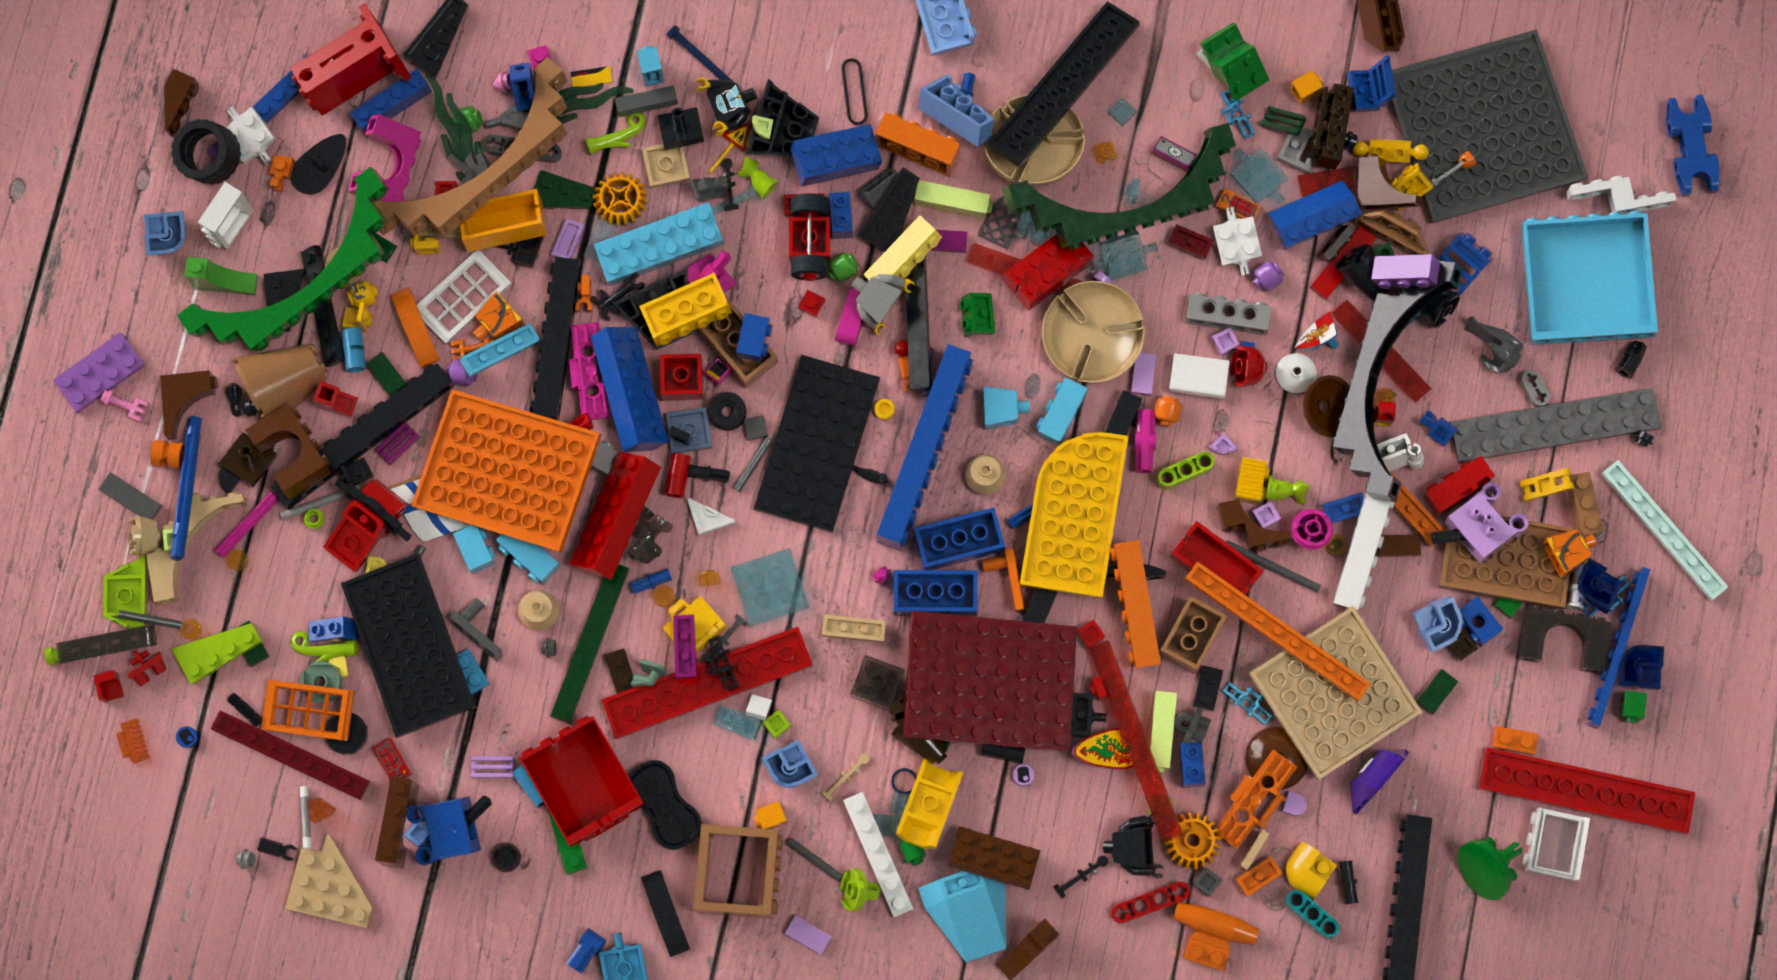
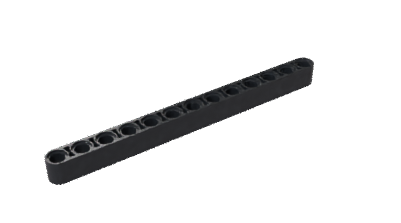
(1119, 424)

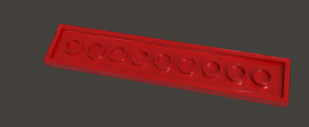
(673, 697)
(1586, 790)

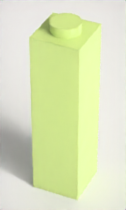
(953, 199)
(1162, 728)

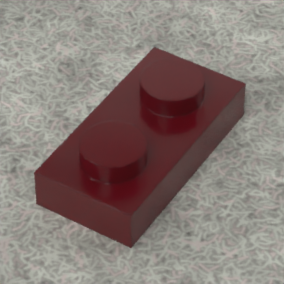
(1190, 242)

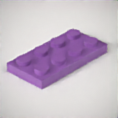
(99, 372)

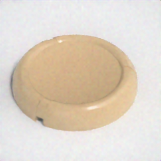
(1051, 160)
(1093, 331)

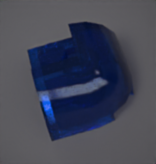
(1598, 586)
(1642, 667)

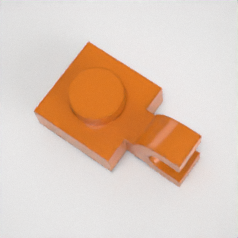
(280, 169)
(585, 290)

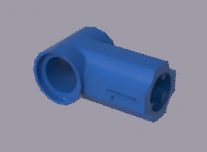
(589, 945)

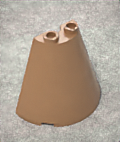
(280, 376)

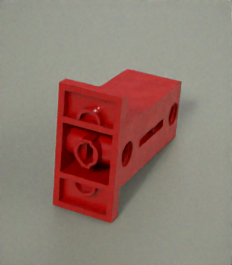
(347, 65)

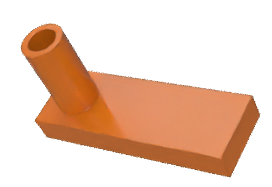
(1009, 561)

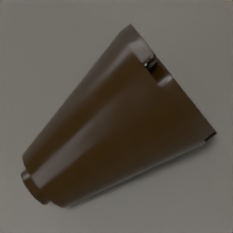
(930, 750)

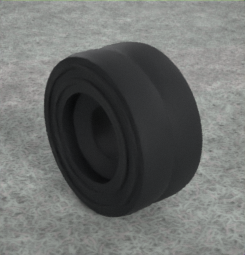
(727, 399)

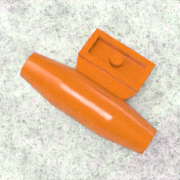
(1213, 932)

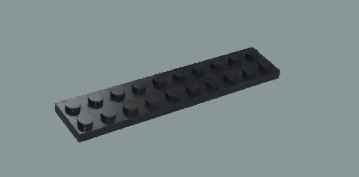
(1063, 84)

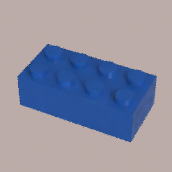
(836, 155)
(959, 539)
(936, 592)

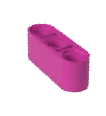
(850, 321)

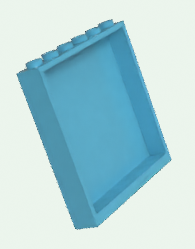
(1589, 278)

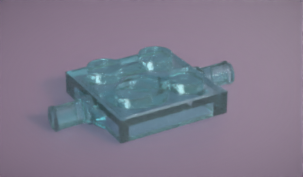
(1259, 176)
(1123, 256)

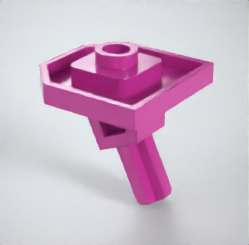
(711, 265)

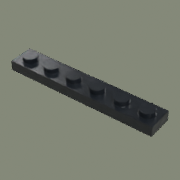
(324, 314)

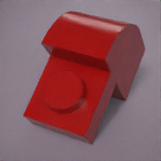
(331, 399)

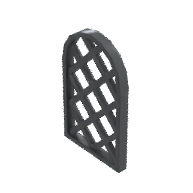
(994, 240)

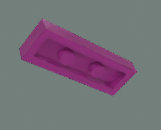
(685, 646)

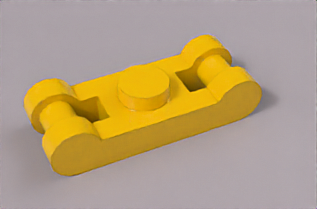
(1546, 485)

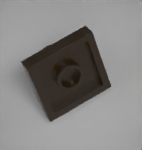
(246, 461)

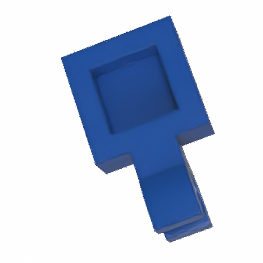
(1441, 429)

